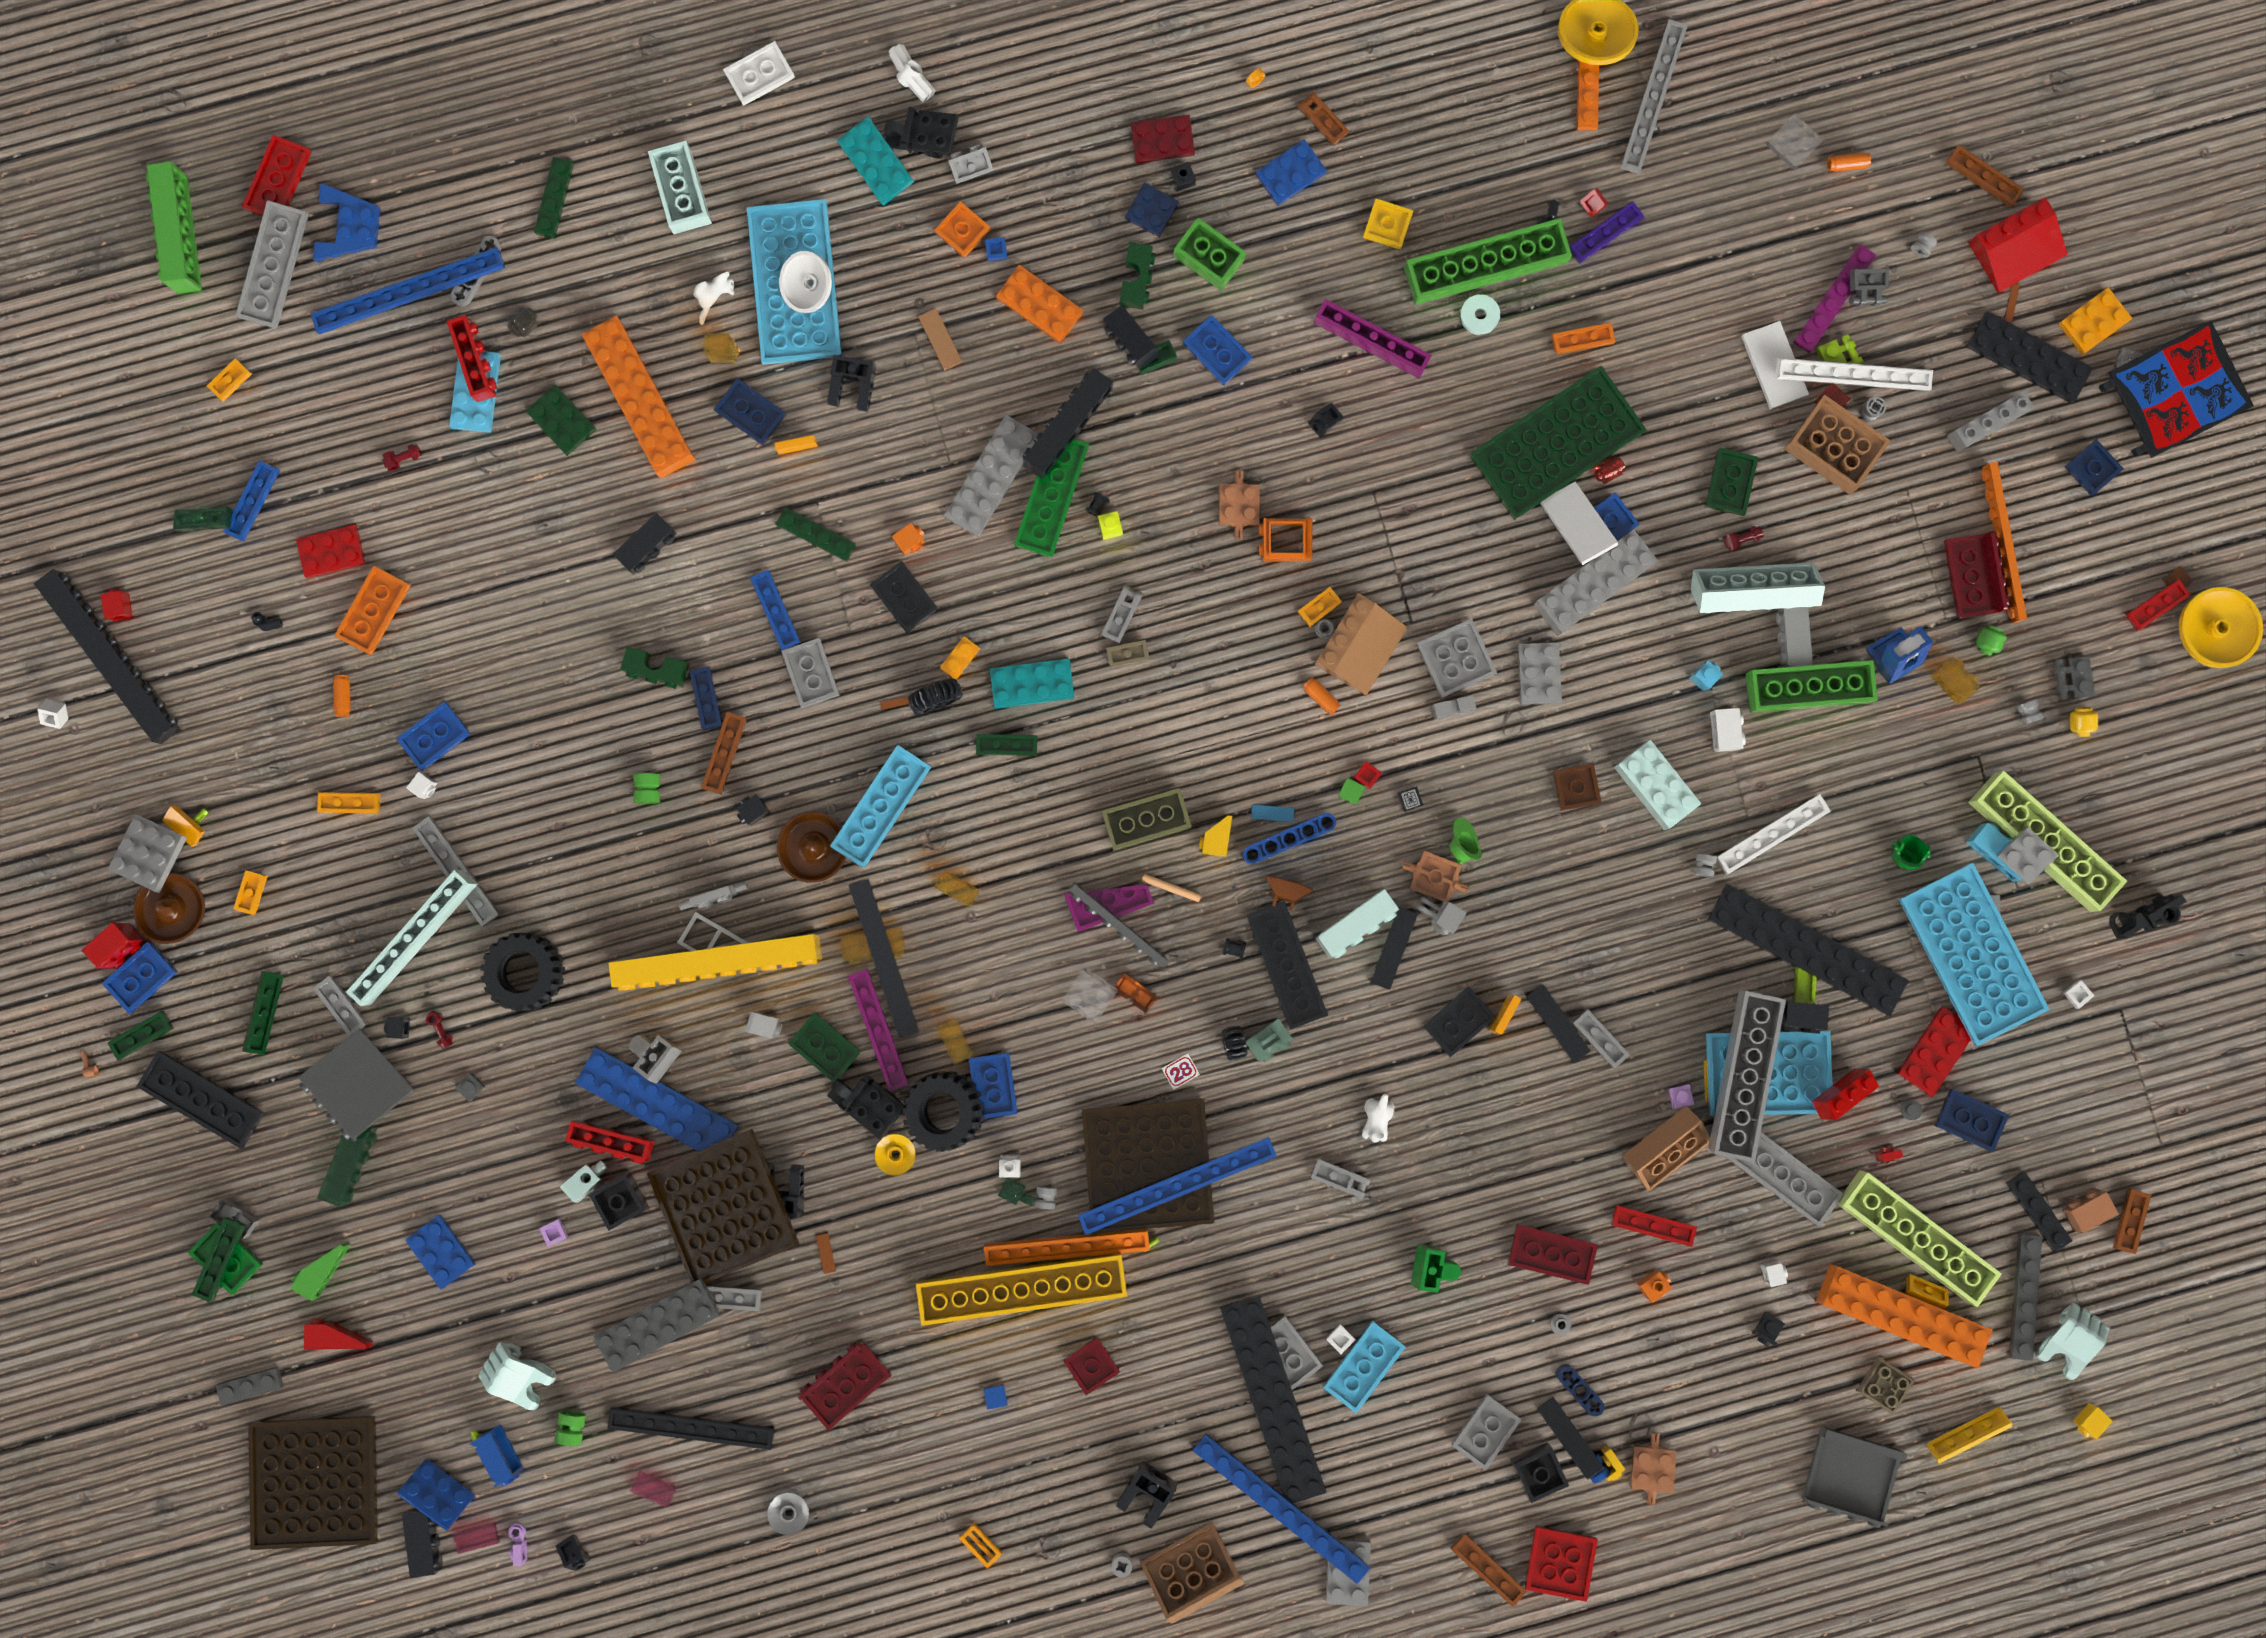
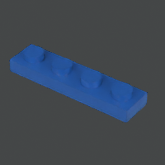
(252, 500)
(775, 610)

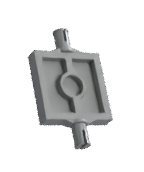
(719, 895)

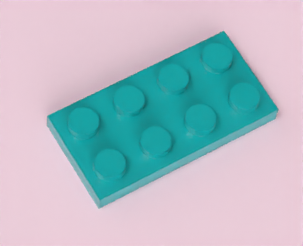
(875, 161)
(1032, 683)

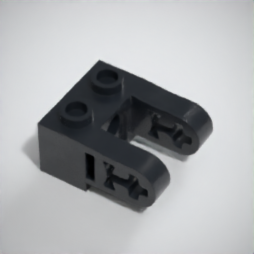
(854, 370)
(794, 1198)
(1153, 1484)

